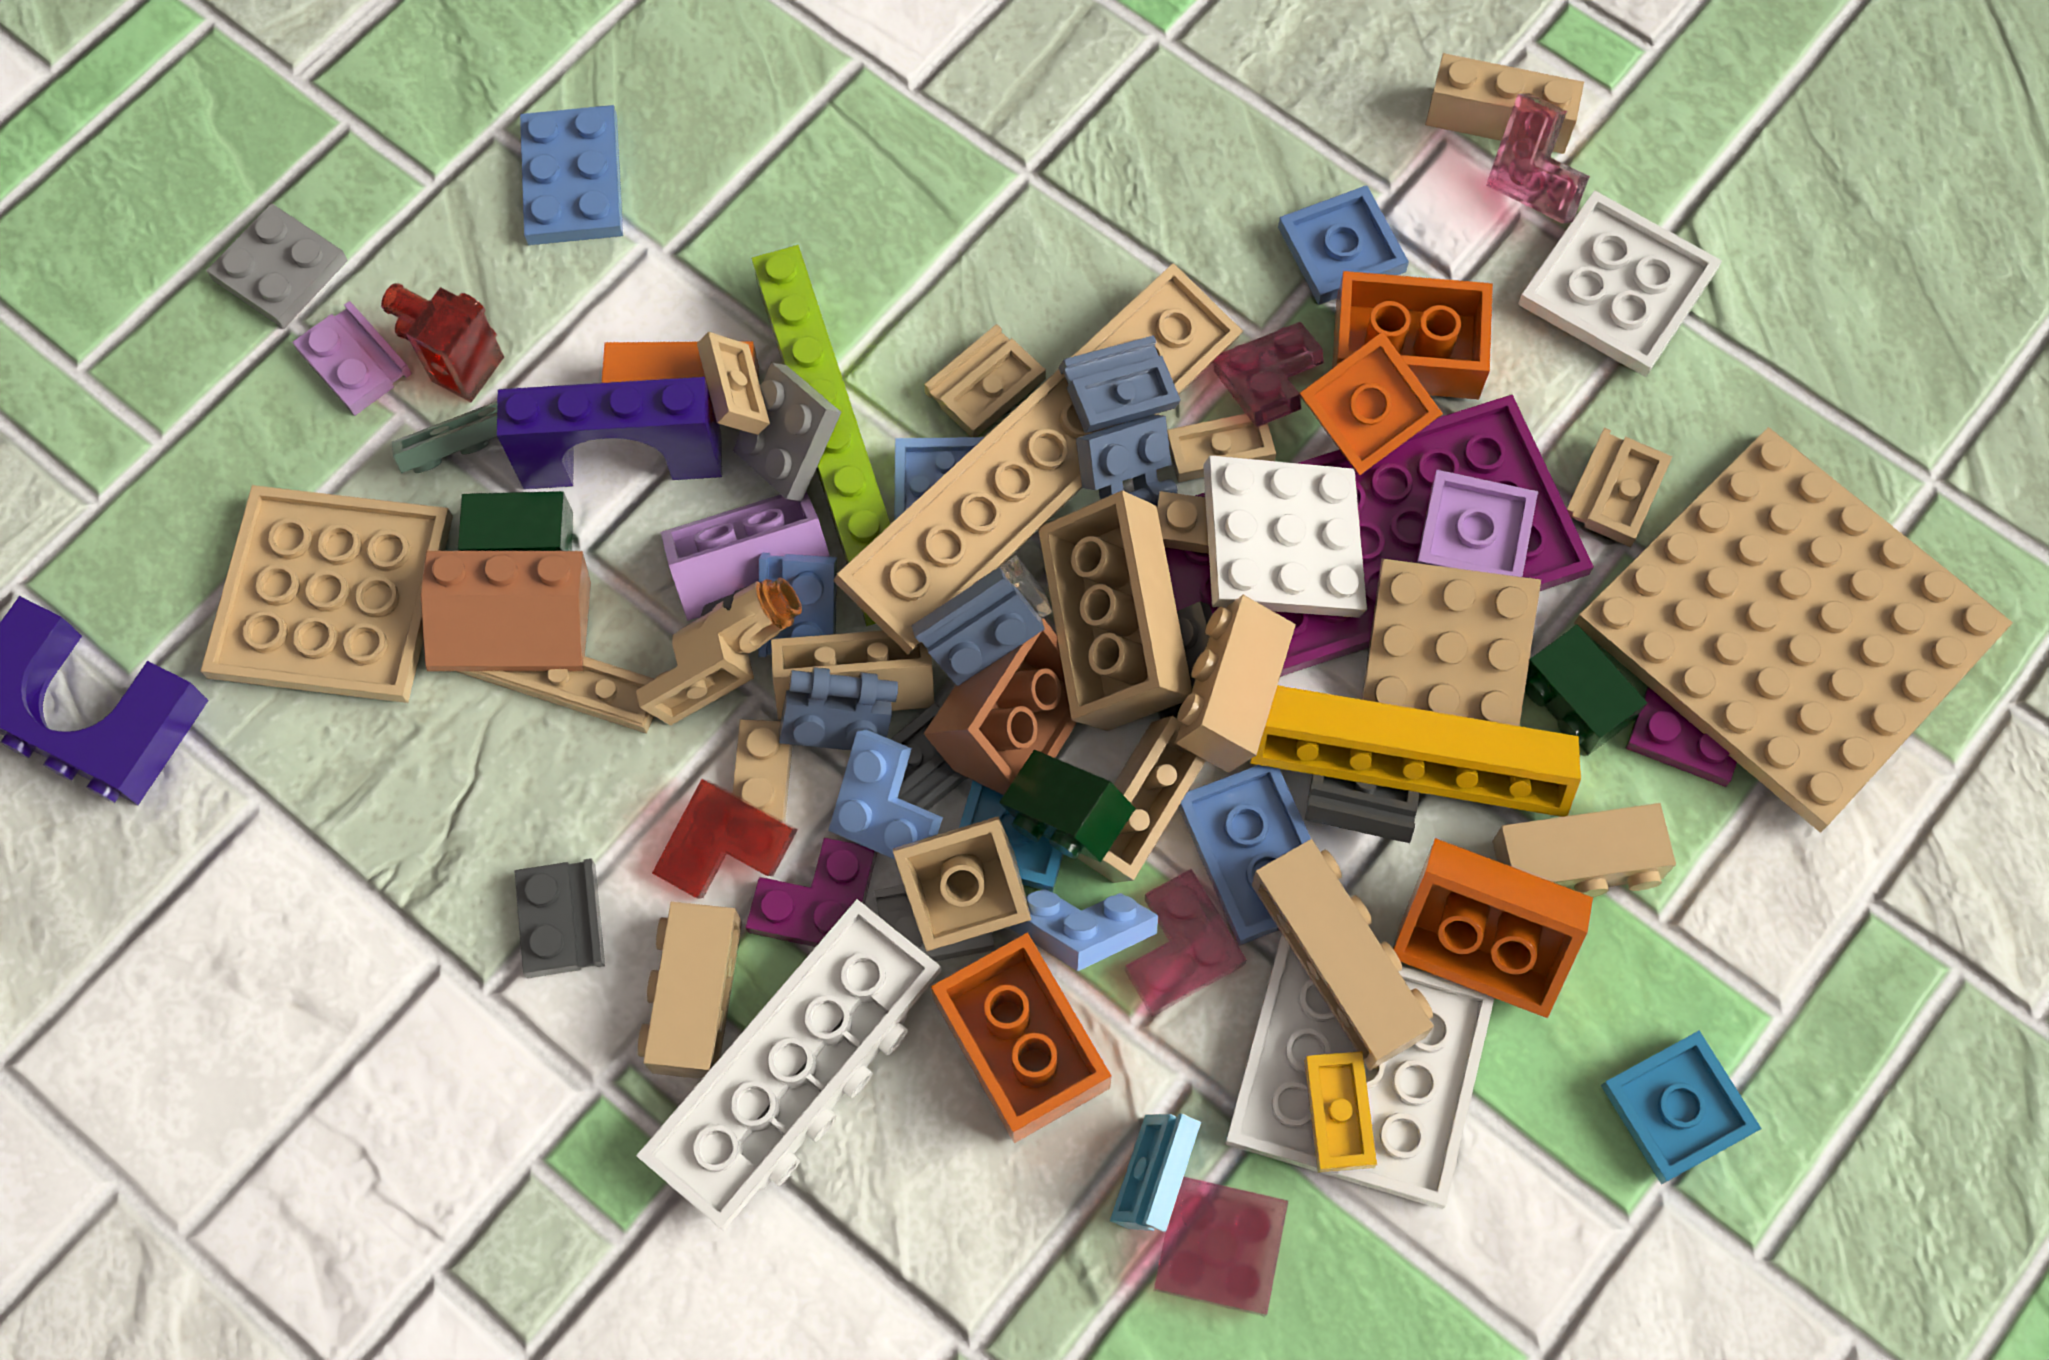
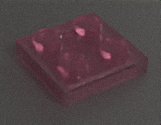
(1221, 1246)

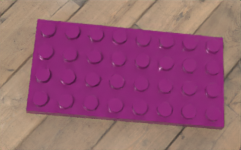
(1392, 507)

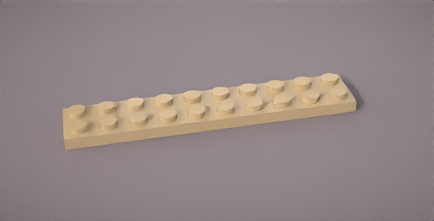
(1019, 471)

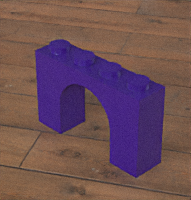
(546, 423)
(116, 754)

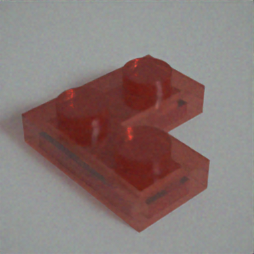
(717, 826)

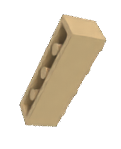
(1342, 953)

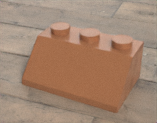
(505, 610)
(1005, 714)

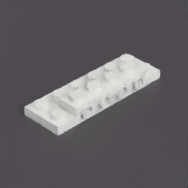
(792, 1066)

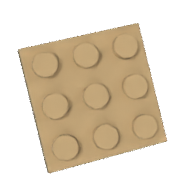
(1451, 640)

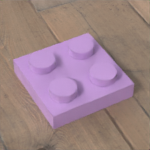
(1477, 525)

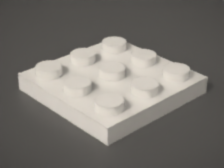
(1619, 283)
(1284, 536)

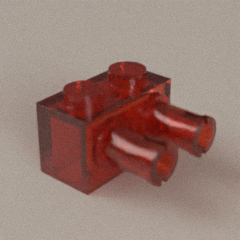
(448, 337)

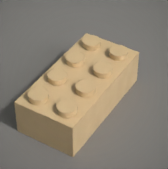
(1114, 612)

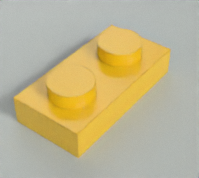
(1340, 1112)

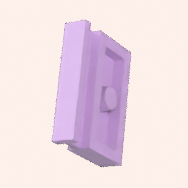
(351, 358)

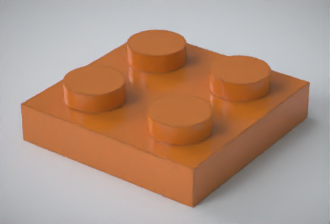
(1370, 403)

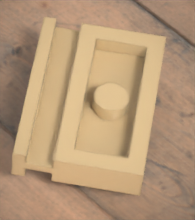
(985, 381)
(1618, 487)

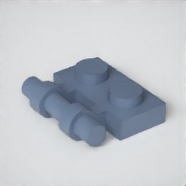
(1124, 453)
(831, 708)

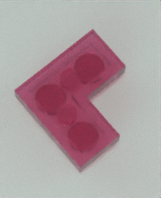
(1525, 164)
(1261, 368)
(1197, 949)

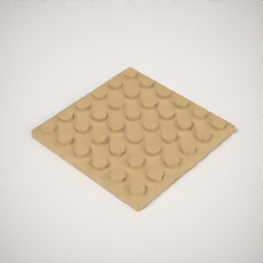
(1793, 627)

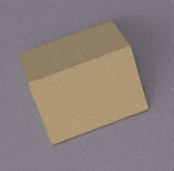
(963, 883)

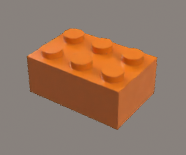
(1431, 322)
(1492, 928)
(1021, 1037)

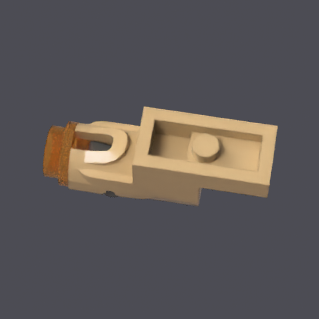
(716, 647)

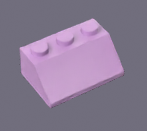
(724, 550)

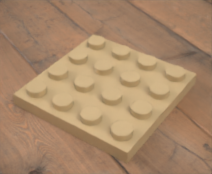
(325, 594)

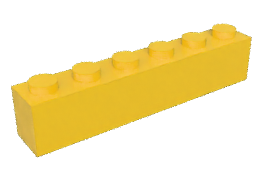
(1421, 751)

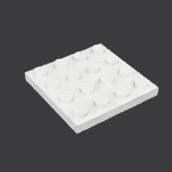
(1414, 1098)

